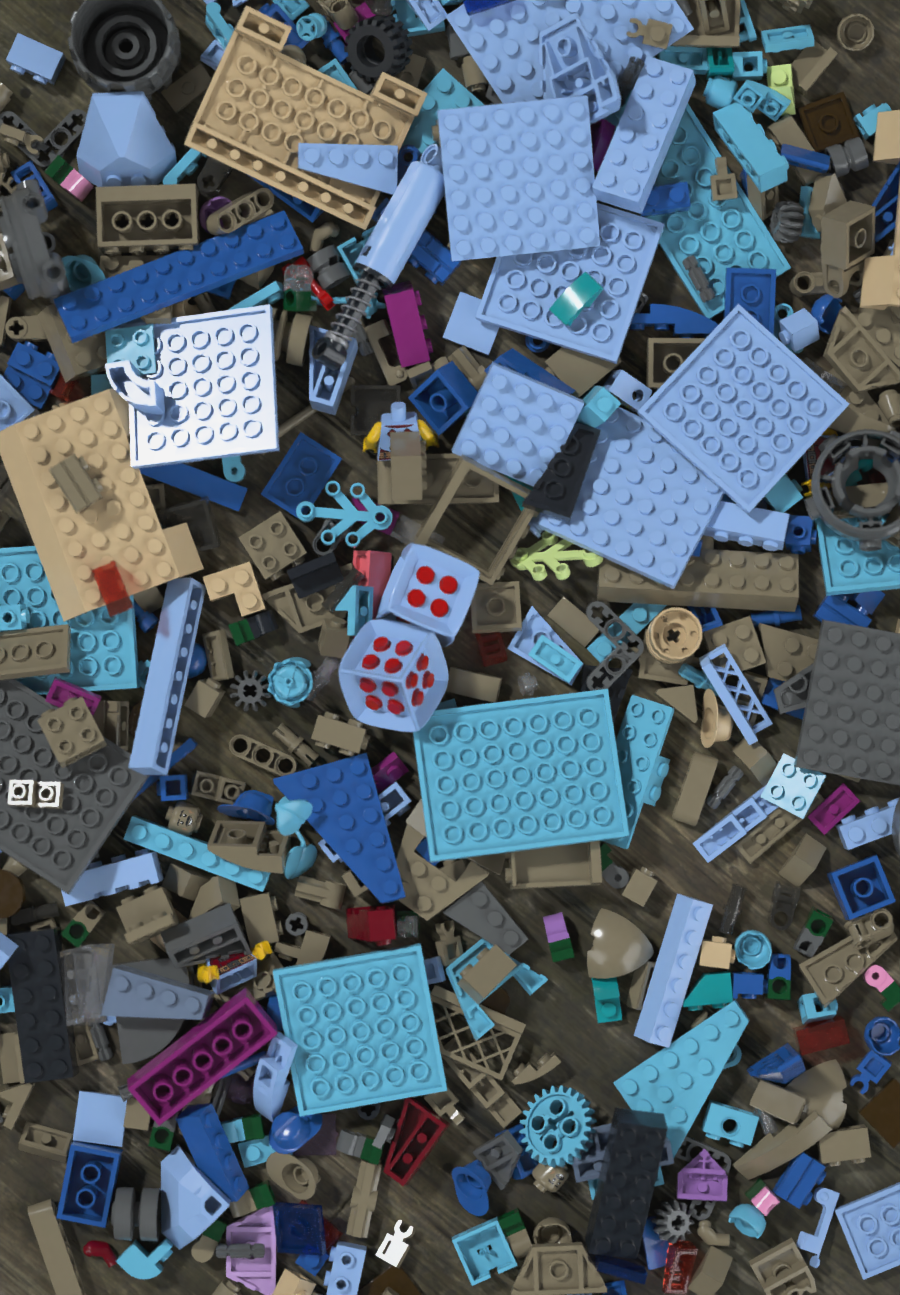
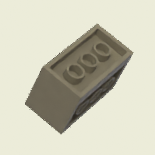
(145, 204)

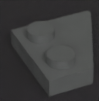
(499, 1157)

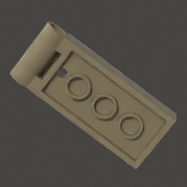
(472, 490)

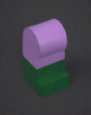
(558, 937)

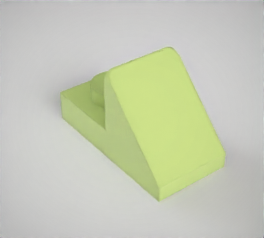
(781, 80)

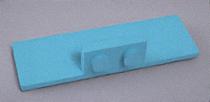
(639, 759)

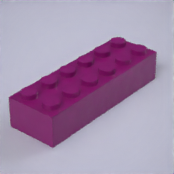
(202, 1056)

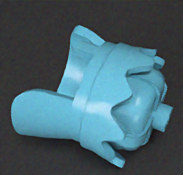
(291, 681)

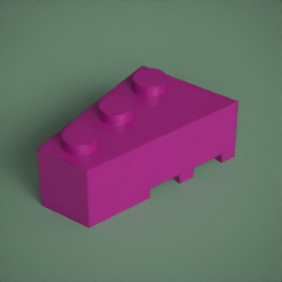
(407, 324)

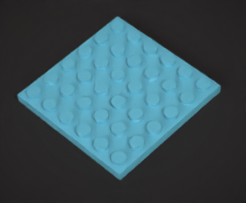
(100, 646)
(360, 1029)

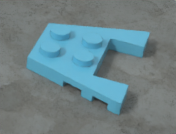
(475, 1016)

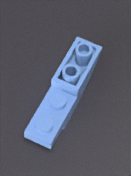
(270, 1077)

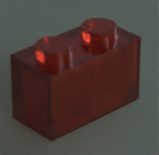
(821, 1035)

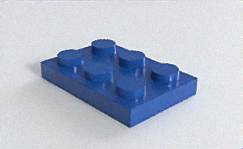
(301, 475)

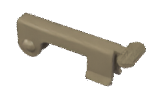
(375, 332)

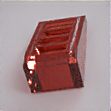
(495, 658)
(679, 1251)

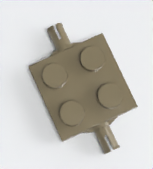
(659, 671)

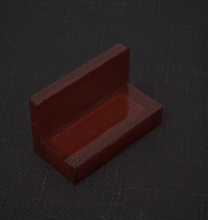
(112, 589)

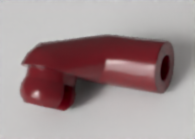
(100, 1249)

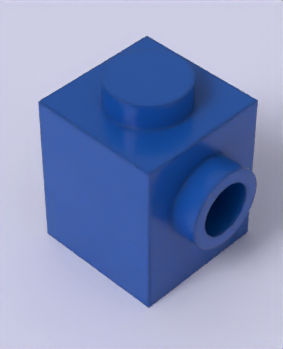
(173, 787)

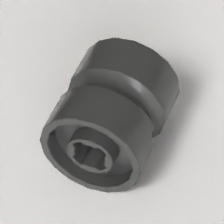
(850, 156)
(329, 268)

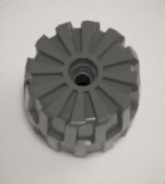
(106, 25)

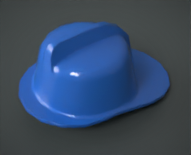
(252, 806)
(291, 1131)
(472, 1186)

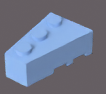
(324, 384)

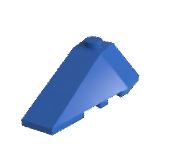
(779, 1066)

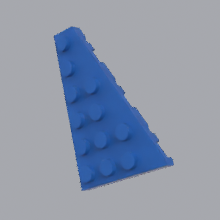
(350, 820)

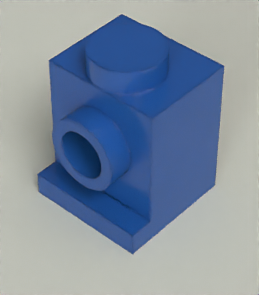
(748, 984)

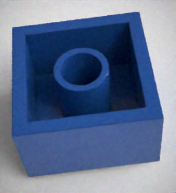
(444, 398)
(861, 887)

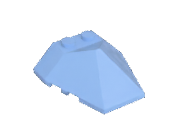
(577, 68)
(124, 142)

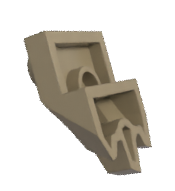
(783, 1270)

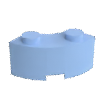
(139, 393)

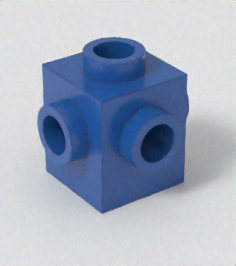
(800, 534)

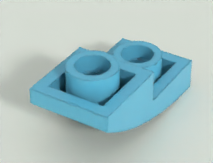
(768, 101)

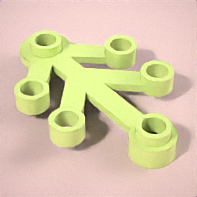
(526, 557)

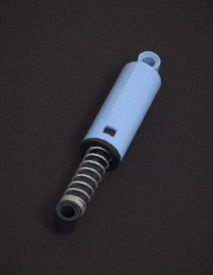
(386, 250)

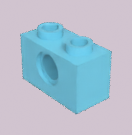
(718, 1113)

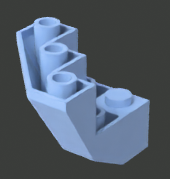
(187, 1199)

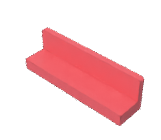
(377, 571)

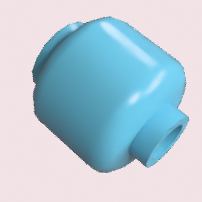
(720, 91)

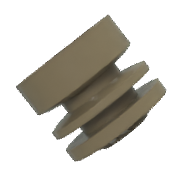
(291, 337)

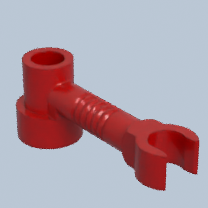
(325, 299)

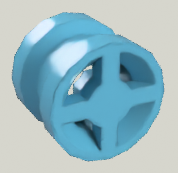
(305, 26)

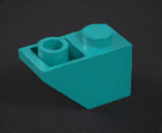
(710, 989)

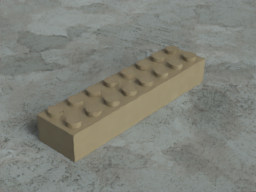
(712, 581)

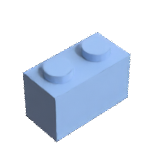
(35, 59)

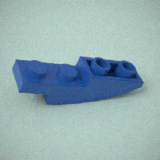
(684, 321)

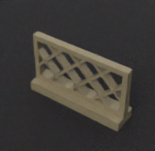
(502, 1023)

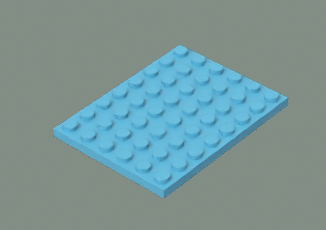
(520, 776)

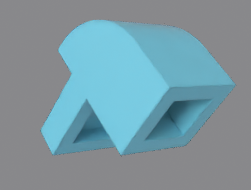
(141, 1263)

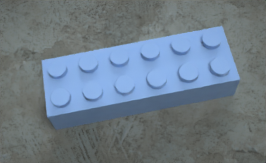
(644, 135)

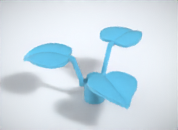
(289, 820)

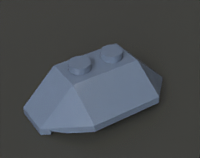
(590, 1164)

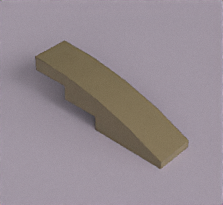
(484, 1086)
(786, 1145)

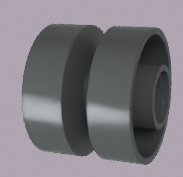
(130, 1213)

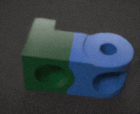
(779, 977)

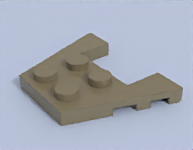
(426, 886)

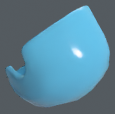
(753, 949)
(748, 1220)

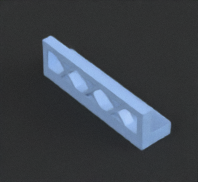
(728, 699)

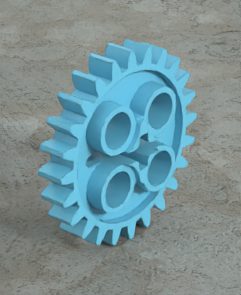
(557, 1126)

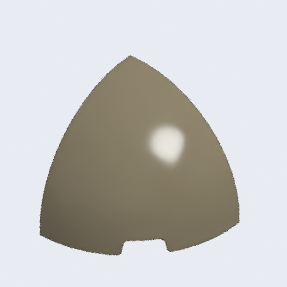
(617, 946)
(824, 1092)

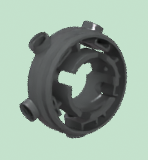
(31, 260)
(820, 505)

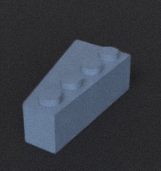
(154, 996)

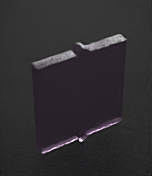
(324, 1141)

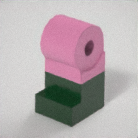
(68, 178)
(886, 986)
(762, 1196)

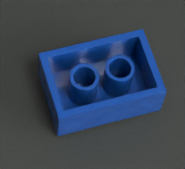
(89, 1184)

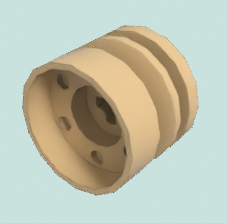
(678, 622)

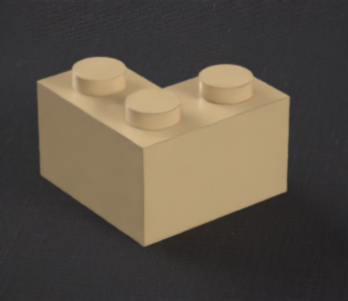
(239, 582)

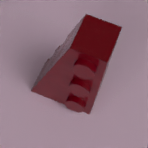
(372, 923)
(414, 1139)

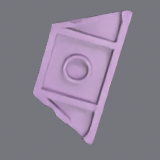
(253, 1272)

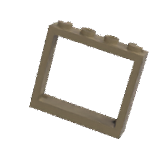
(443, 499)

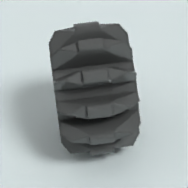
(787, 221)
(250, 682)
(672, 1230)

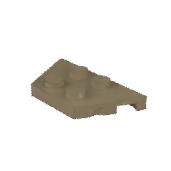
(858, 356)
(305, 612)
(786, 651)
(558, 1271)

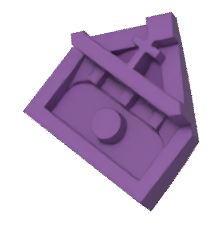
(702, 1180)

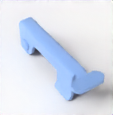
(814, 1243)

